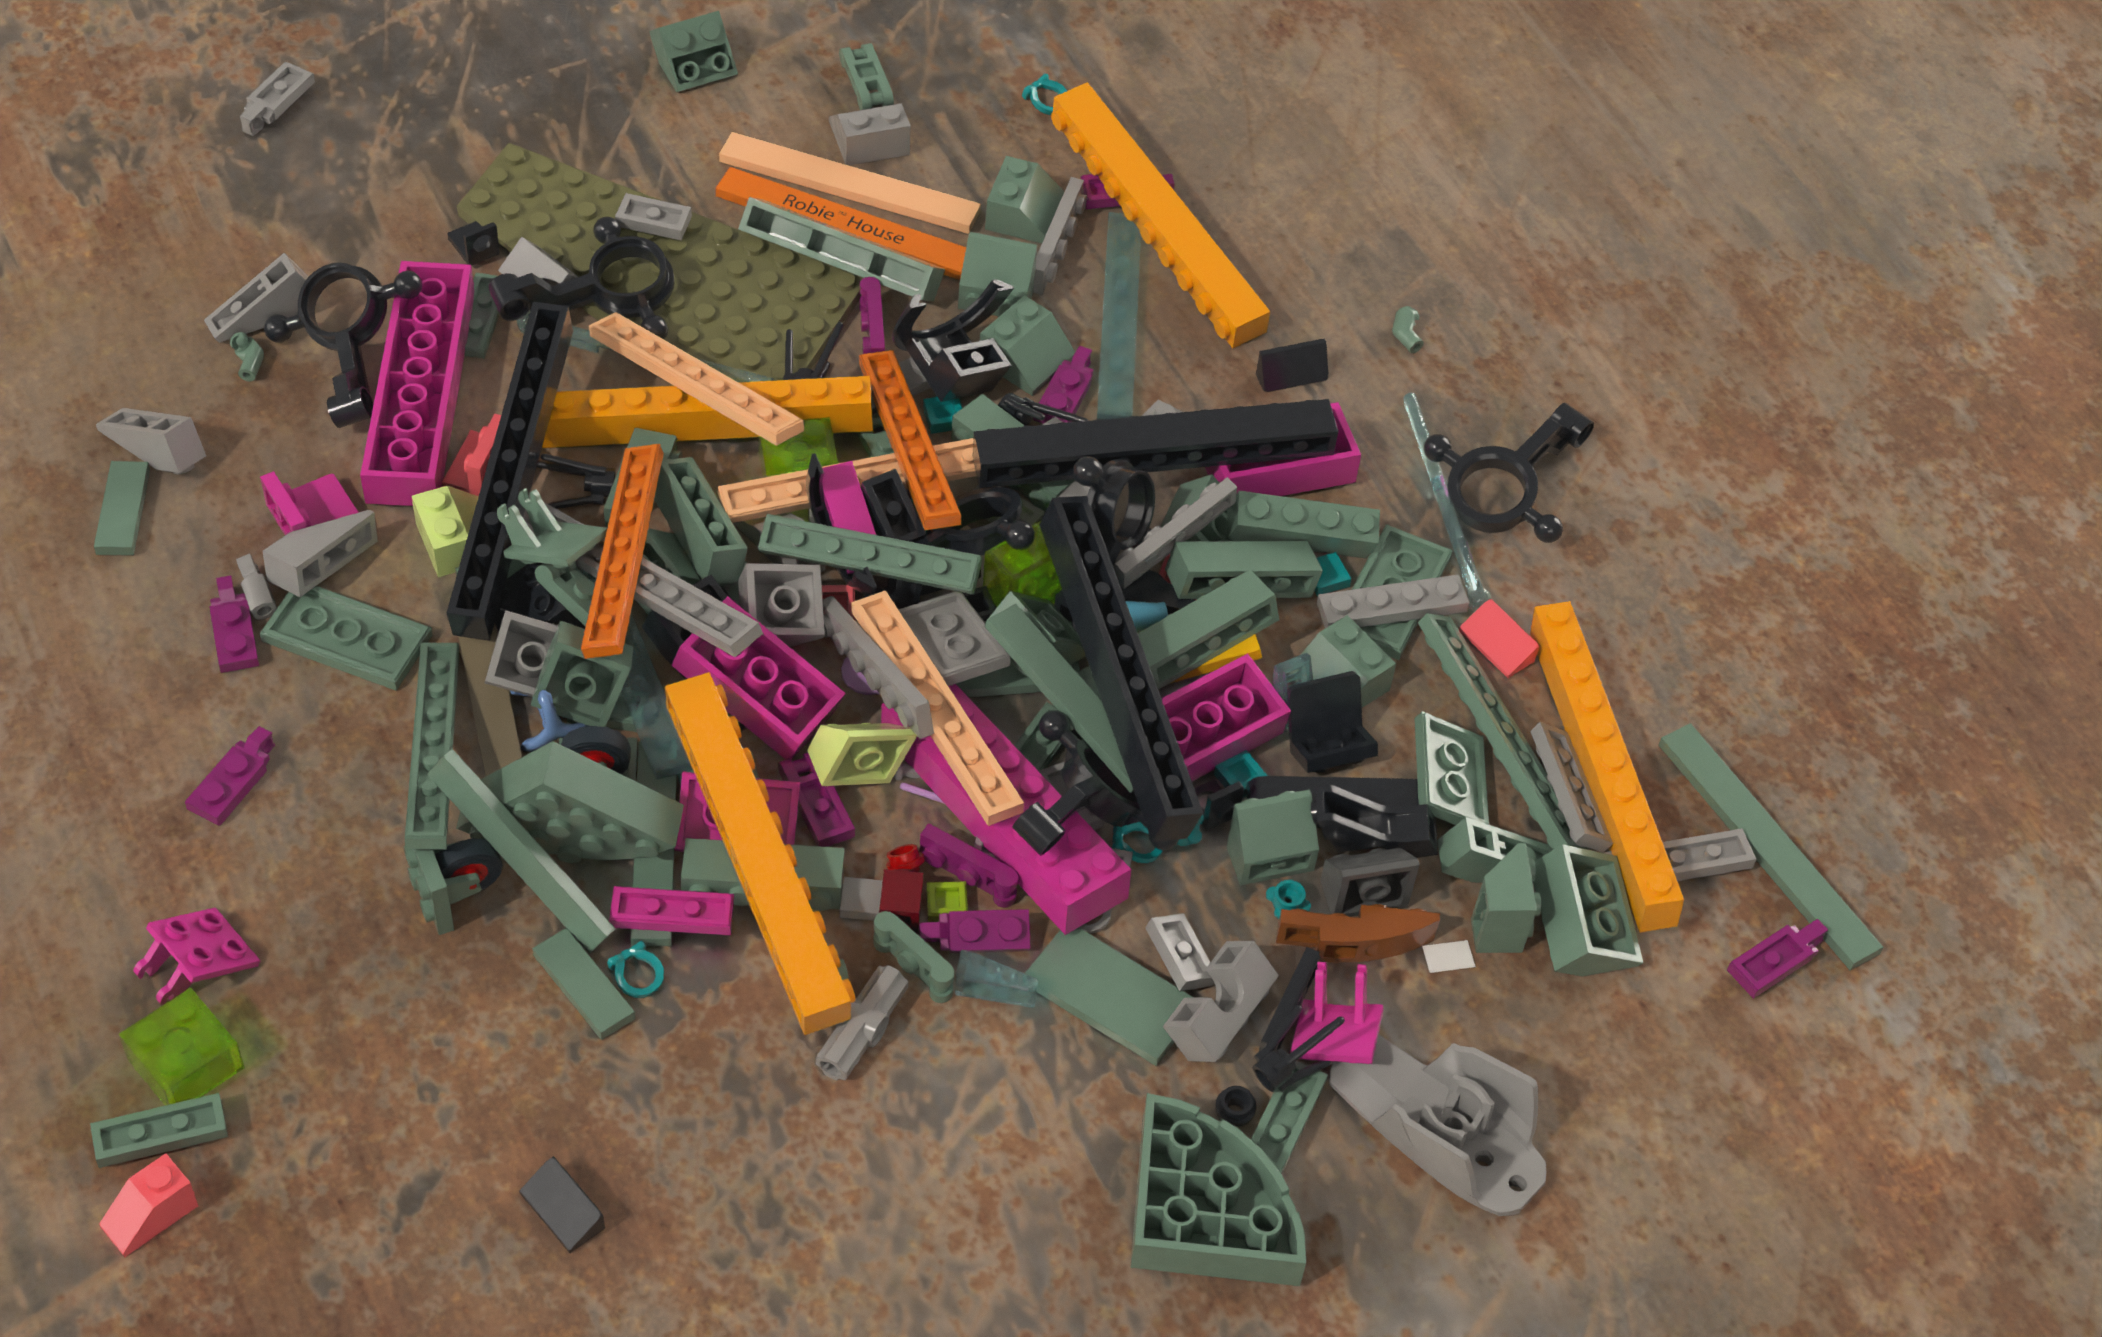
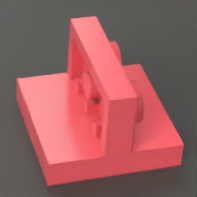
(472, 459)

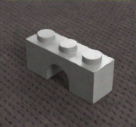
(1241, 981)

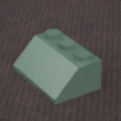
(1586, 912)

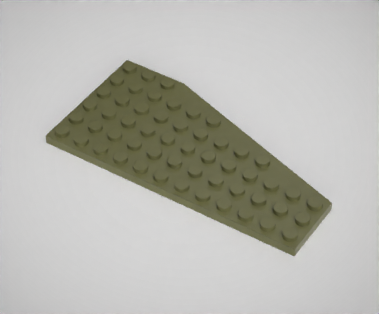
(730, 287)

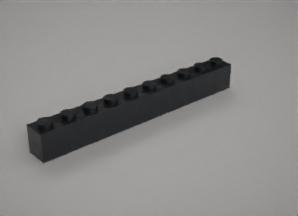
(1156, 441)
(510, 469)
(1120, 670)

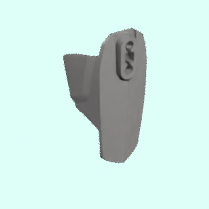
(1452, 1117)

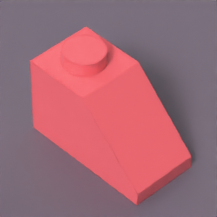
(148, 1205)

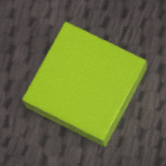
(944, 898)

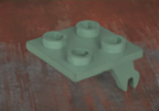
(552, 540)

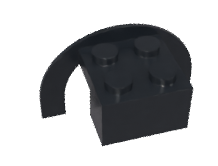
(947, 355)
(888, 508)

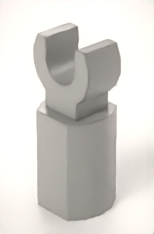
(256, 589)

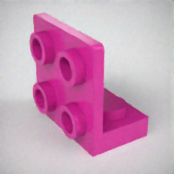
(307, 504)

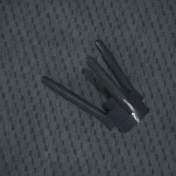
(822, 365)
(1025, 410)
(597, 479)
(1276, 1068)

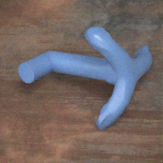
(552, 724)

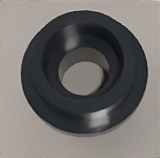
(1236, 1096)

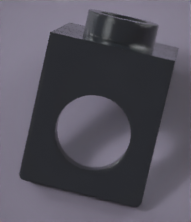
(475, 242)
(1219, 803)

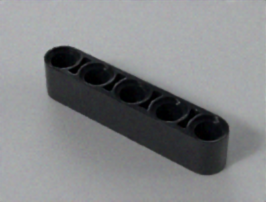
(1379, 790)

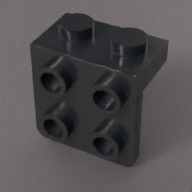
(529, 598)
(1328, 723)

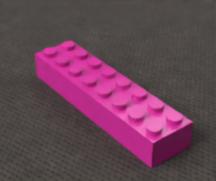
(418, 385)
(1072, 879)

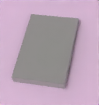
(955, 637)

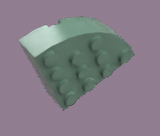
(582, 807)
(1211, 1201)

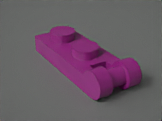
(871, 315)
(818, 804)
(969, 865)

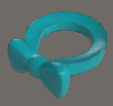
(1042, 82)
(1118, 843)
(638, 951)

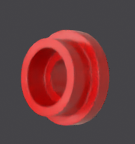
(905, 858)

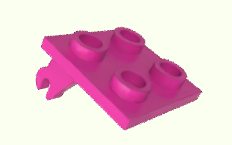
(201, 945)
(1355, 1038)

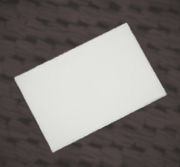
(1448, 956)

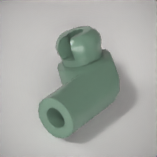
(1403, 329)
(250, 353)

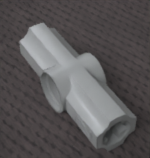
(867, 1023)

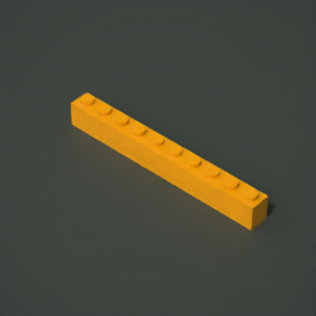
(1160, 216)
(612, 414)
(1607, 766)
(758, 854)

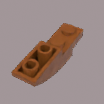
(1371, 936)

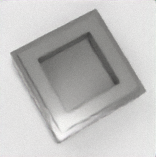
(860, 898)

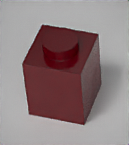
(903, 895)

